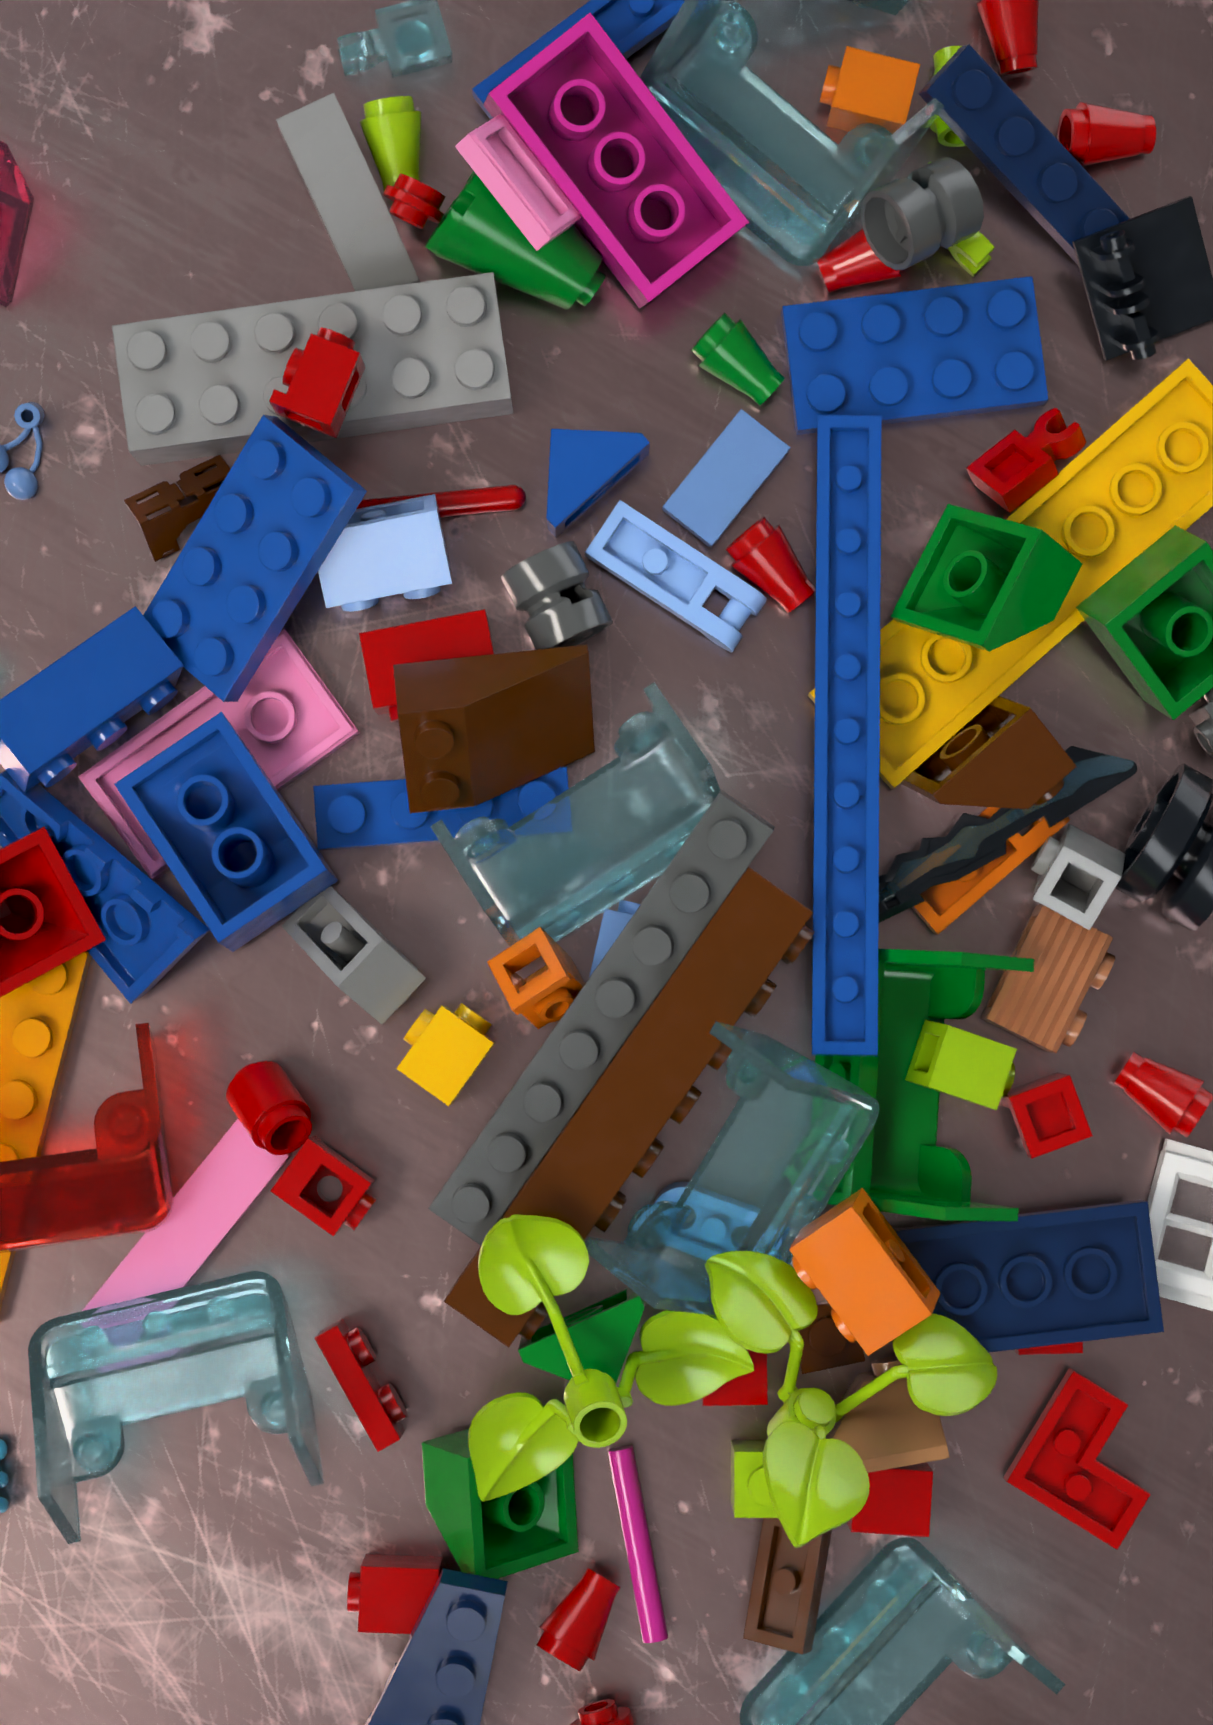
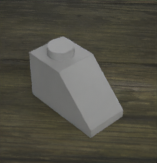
(354, 954)

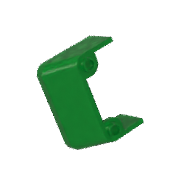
(900, 1156)

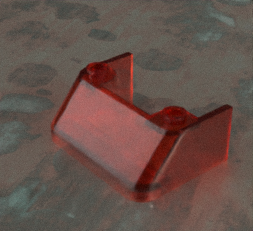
(97, 1191)

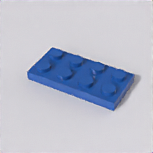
(916, 353)
(252, 557)

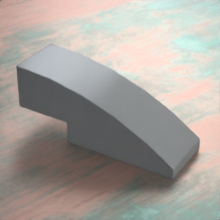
(346, 196)

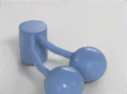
(20, 481)

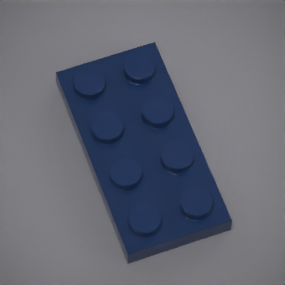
(1045, 1276)

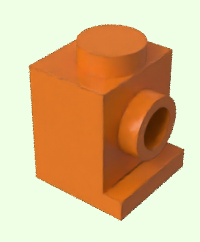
(545, 993)

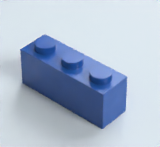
(85, 700)

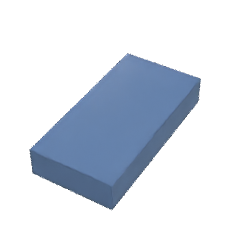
(726, 478)

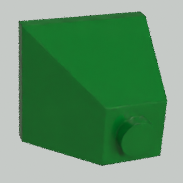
(986, 580)
(504, 1532)

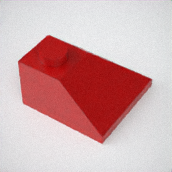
(40, 912)

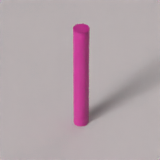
(638, 1544)

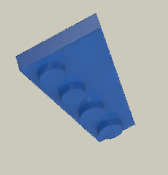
(139, 920)

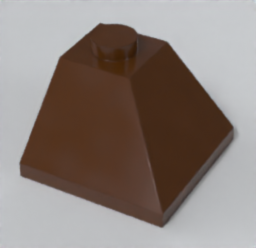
(995, 761)

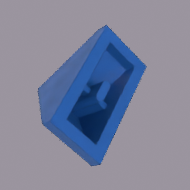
(585, 469)

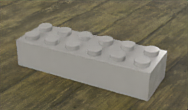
(208, 377)

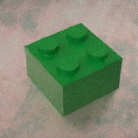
(1160, 621)

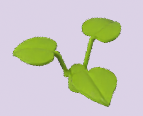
(520, 1439)
(813, 1478)

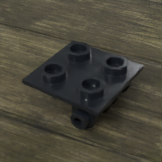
(1146, 279)

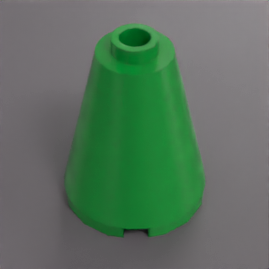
(486, 240)

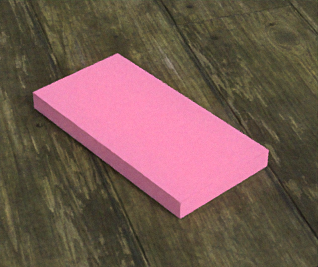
(281, 717)

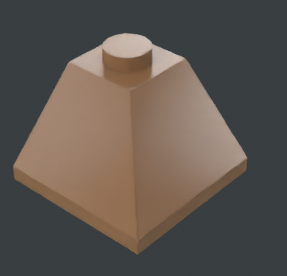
(888, 1426)

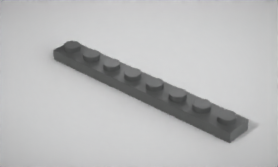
(602, 1016)

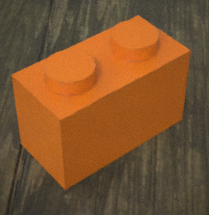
(863, 1273)

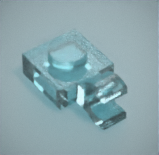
(407, 37)

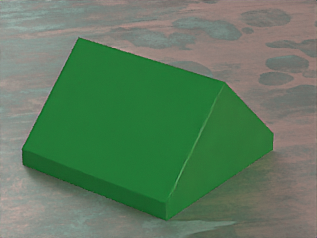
(599, 1334)

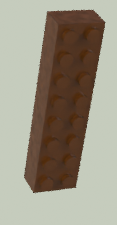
(651, 1079)

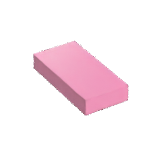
(518, 181)

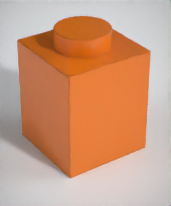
(869, 90)

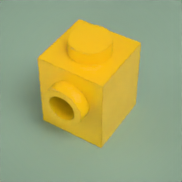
(446, 1050)

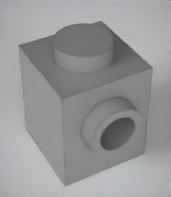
(1076, 875)

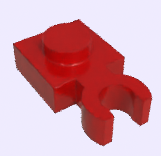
(1024, 465)

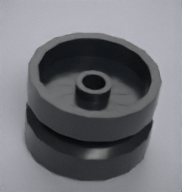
(1175, 849)

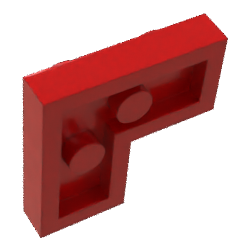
(1061, 1465)

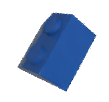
(226, 833)

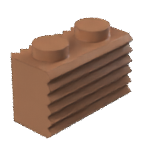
(1046, 1002)

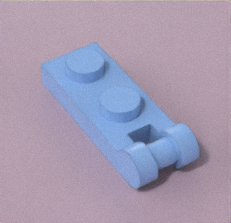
(673, 575)

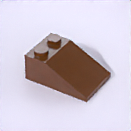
(491, 723)

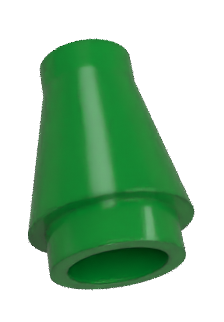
(737, 359)

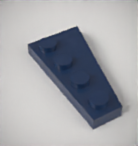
(447, 1655)

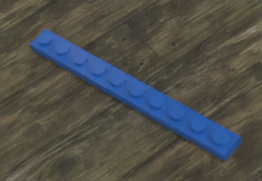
(847, 737)

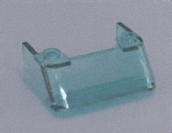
(765, 153)
(594, 837)
(758, 1180)
(157, 1360)
(888, 1644)

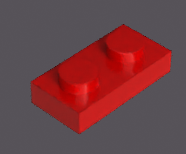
(376, 1406)

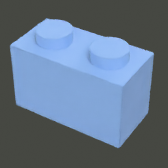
(386, 554)

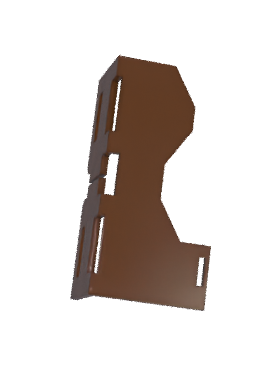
(166, 528)

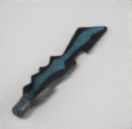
(980, 840)

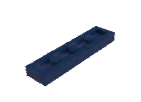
(1020, 150)

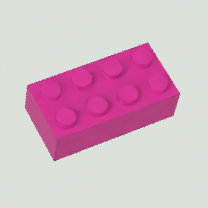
(617, 160)

